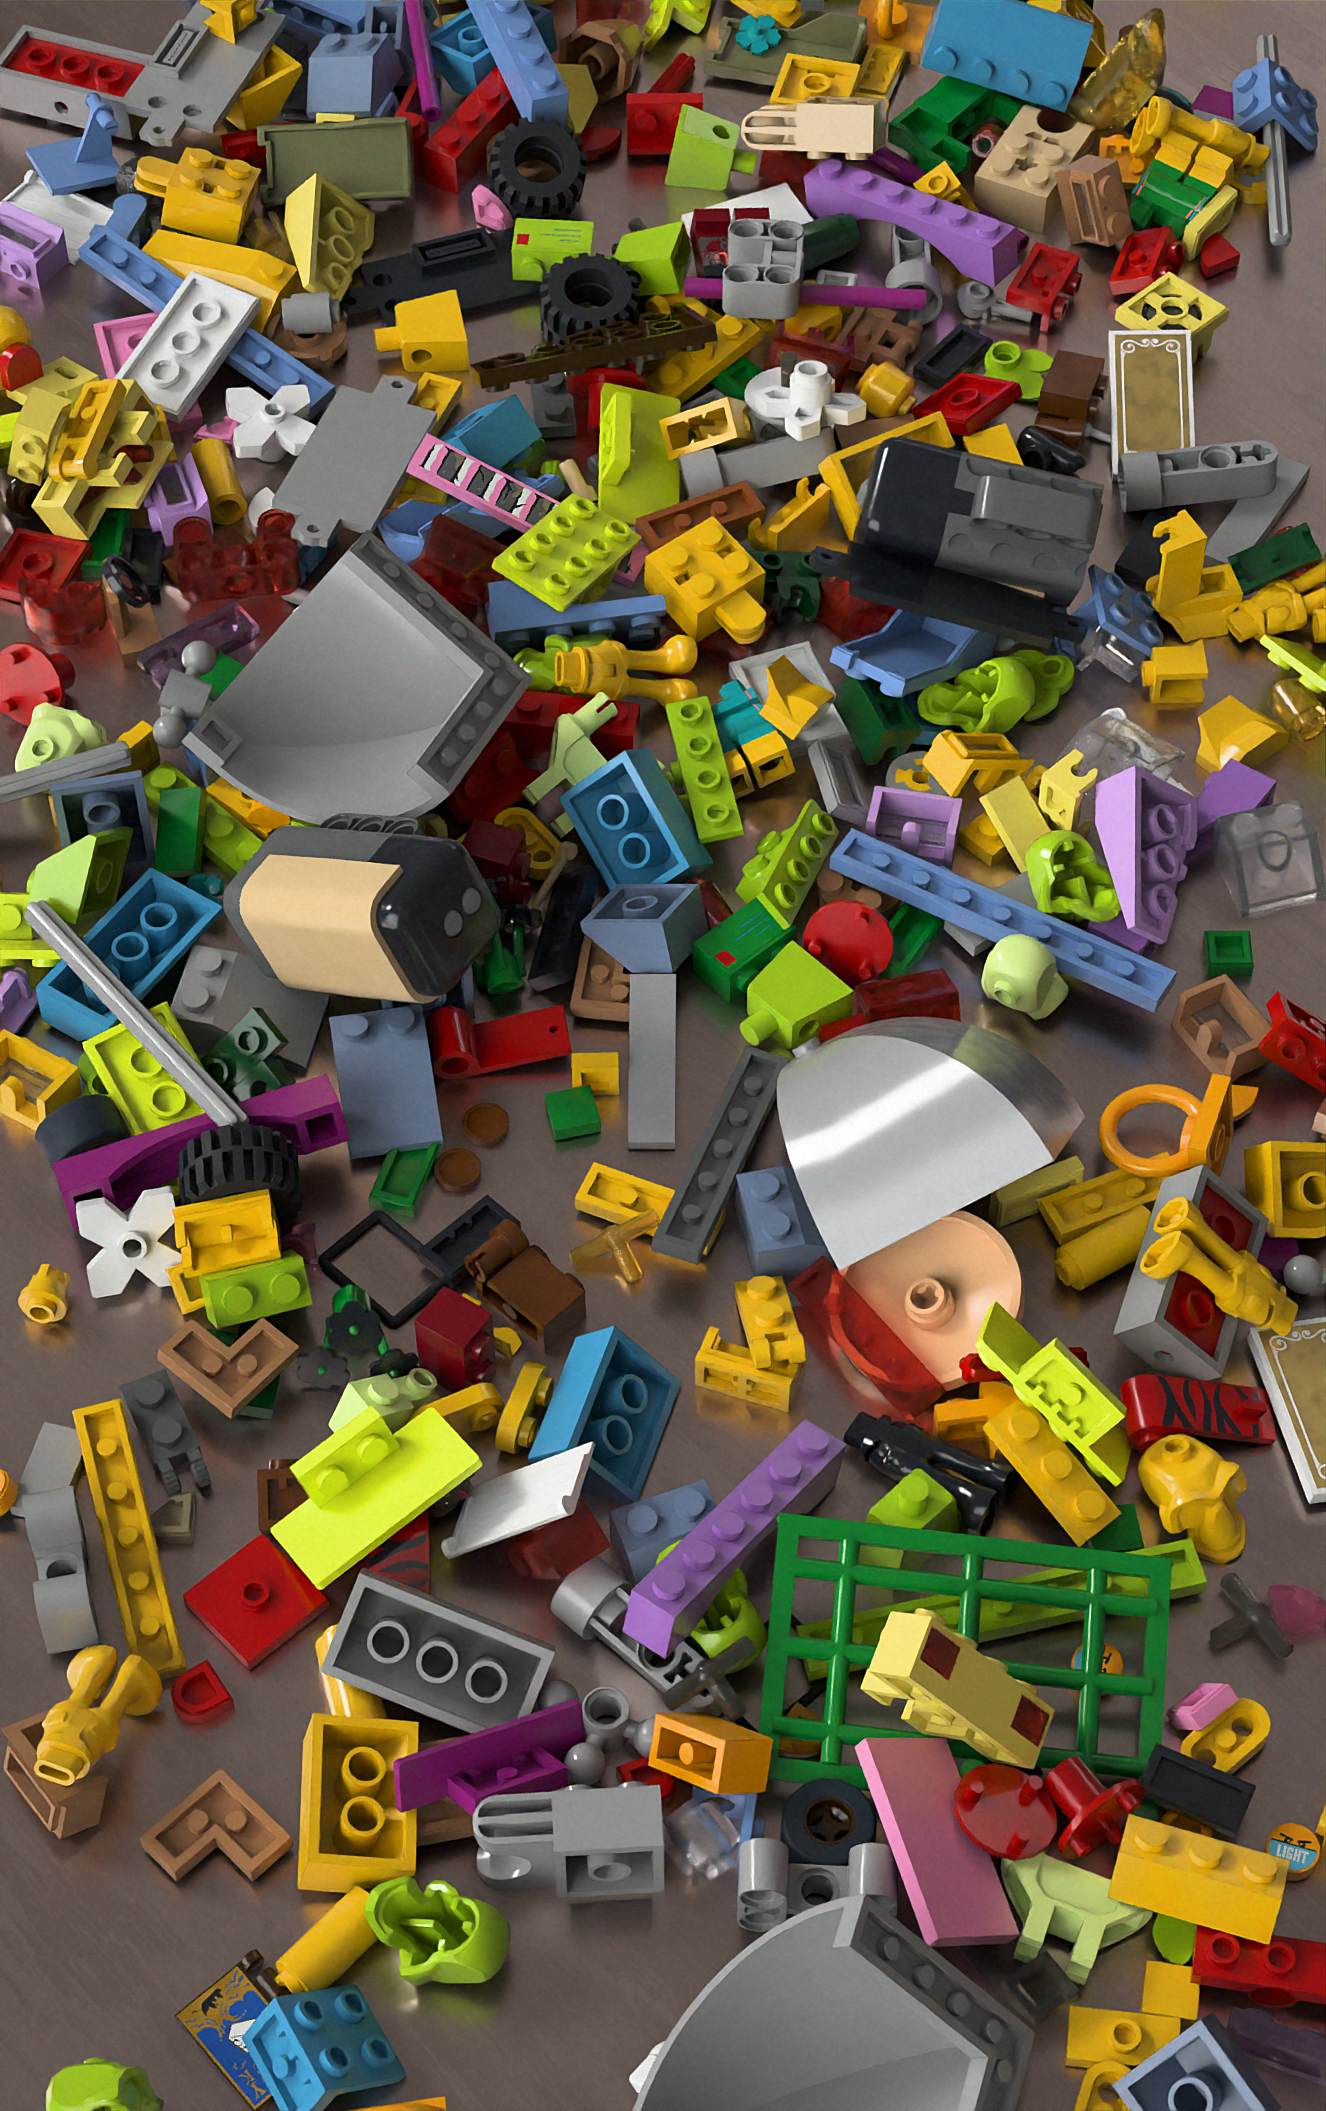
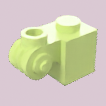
(391, 1398)

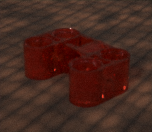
(236, 571)

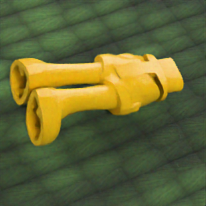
(1215, 134)
(1279, 606)
(606, 667)
(1241, 1286)
(81, 1735)

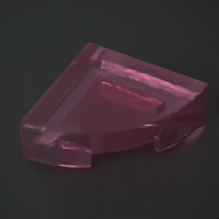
(302, 1241)
(1297, 1609)

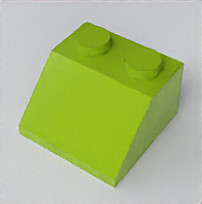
(83, 877)

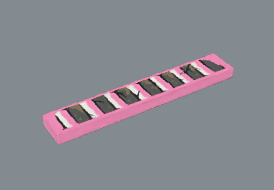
(497, 494)

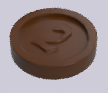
(485, 1124)
(458, 1170)

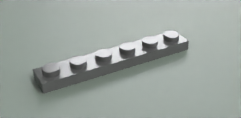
(719, 1156)

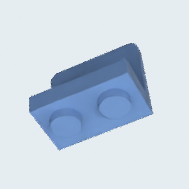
(1270, 94)

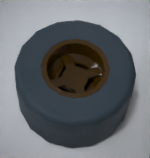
(80, 1127)
(831, 1811)

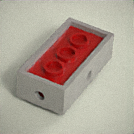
(54, 73)
(1176, 1318)

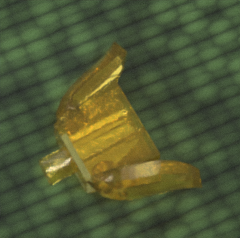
(1124, 77)

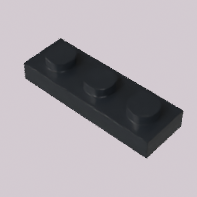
(561, 929)

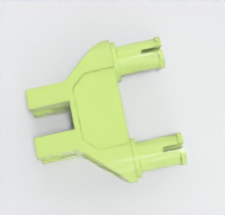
(573, 756)
(1068, 1905)

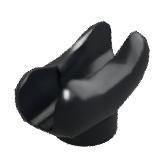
(1046, 453)

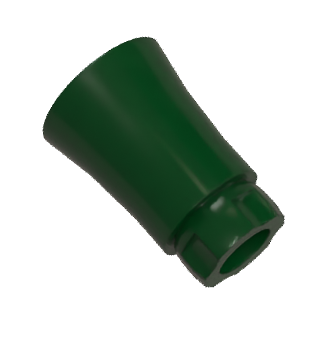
(829, 239)

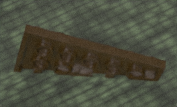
(603, 345)

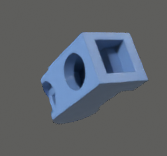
(128, 219)

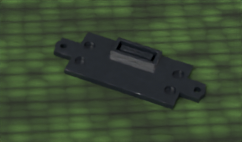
(469, 262)
(948, 595)

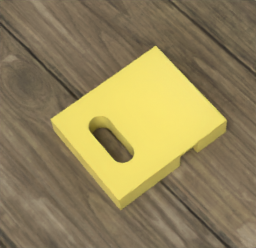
(60, 378)

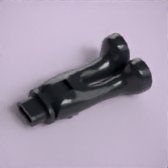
(903, 1447)

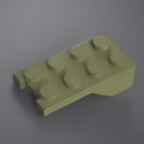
(828, 37)
(361, 157)

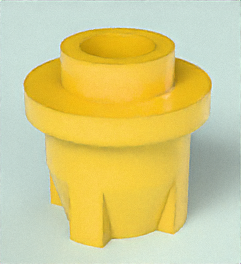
(45, 1295)

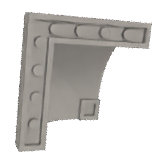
(361, 698)
(913, 1126)
(840, 2018)

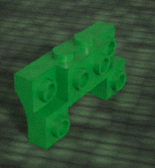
(946, 116)

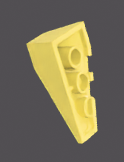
(327, 235)

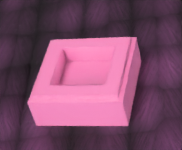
(1201, 1706)

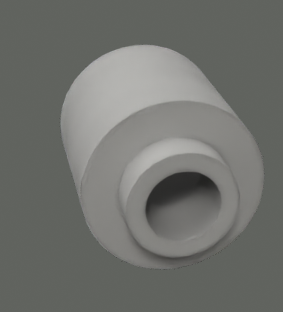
(310, 313)

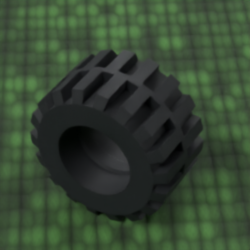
(544, 143)
(581, 281)
(240, 1162)

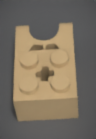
(819, 127)
(1019, 173)

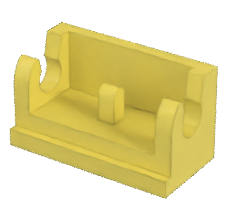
(1063, 794)

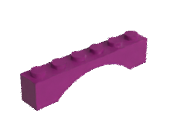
(122, 1170)

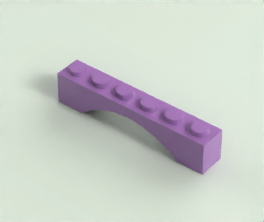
(971, 241)
(1224, 793)
(687, 1580)

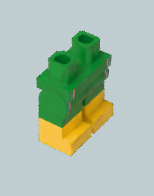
(1178, 184)

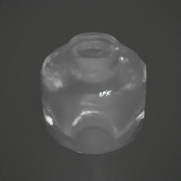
(700, 1839)

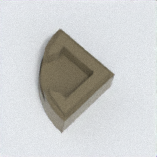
(175, 1520)

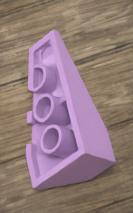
(1145, 840)

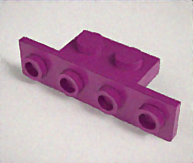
(494, 1761)

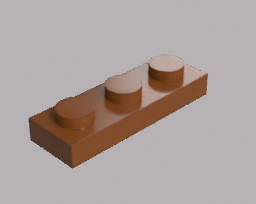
(731, 506)

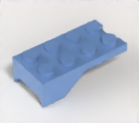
(408, 525)
(524, 621)
(914, 653)

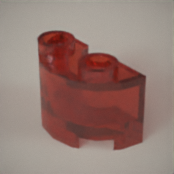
(65, 613)
(845, 614)

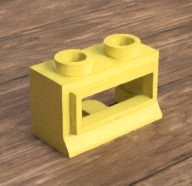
(37, 435)

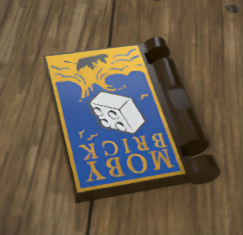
(222, 2017)

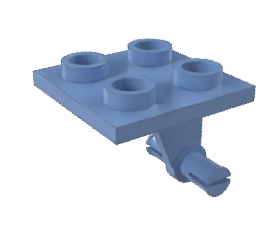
(82, 160)
(1118, 611)

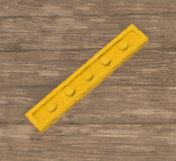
(129, 1537)

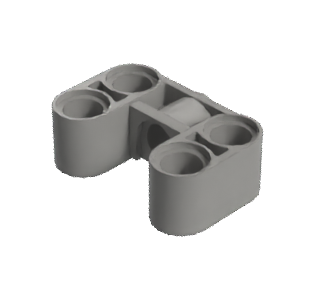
(763, 269)
(60, 1554)
(775, 1890)

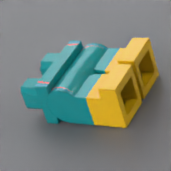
(745, 730)

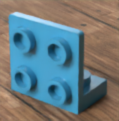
(320, 2047)

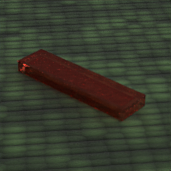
(866, 1339)

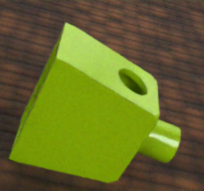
(706, 152)
(657, 257)
(794, 999)
(916, 1504)

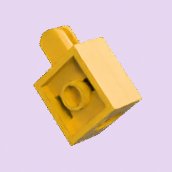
(813, 76)
(202, 193)
(709, 583)

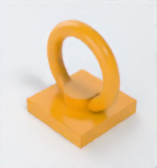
(897, 25)
(1204, 1134)

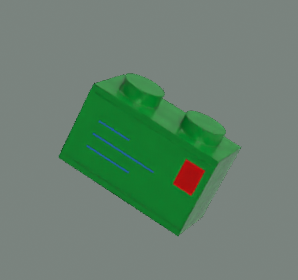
(739, 949)

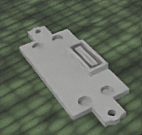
(200, 75)
(354, 461)

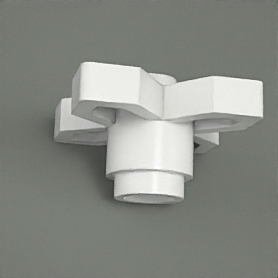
(809, 402)
(271, 426)
(113, 1229)

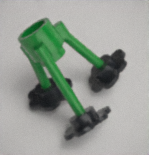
(500, 969)
(352, 1328)

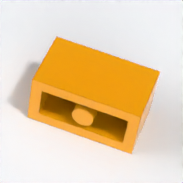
(710, 1752)

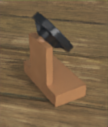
(128, 609)

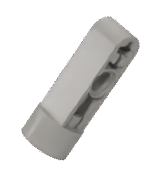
(914, 271)
(757, 463)
(1196, 474)
(595, 1604)

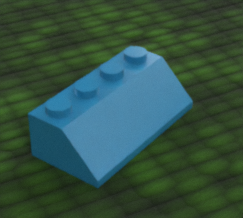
(1008, 48)
(137, 942)

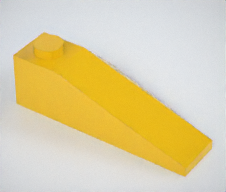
(232, 265)
(1288, 1187)

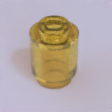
(1297, 709)

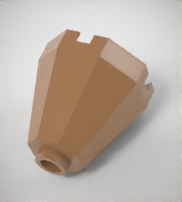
(609, 51)

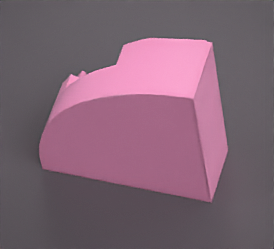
(490, 209)
(222, 430)

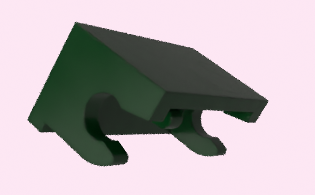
(1275, 558)
(875, 719)

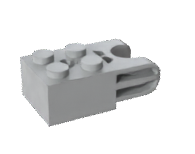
(573, 1840)

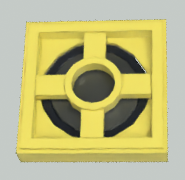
(1174, 306)

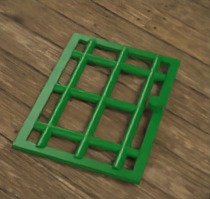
(970, 1588)

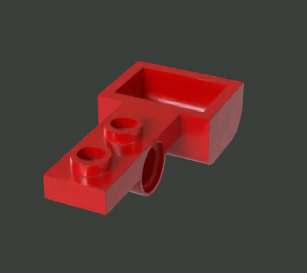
(1270, 1973)

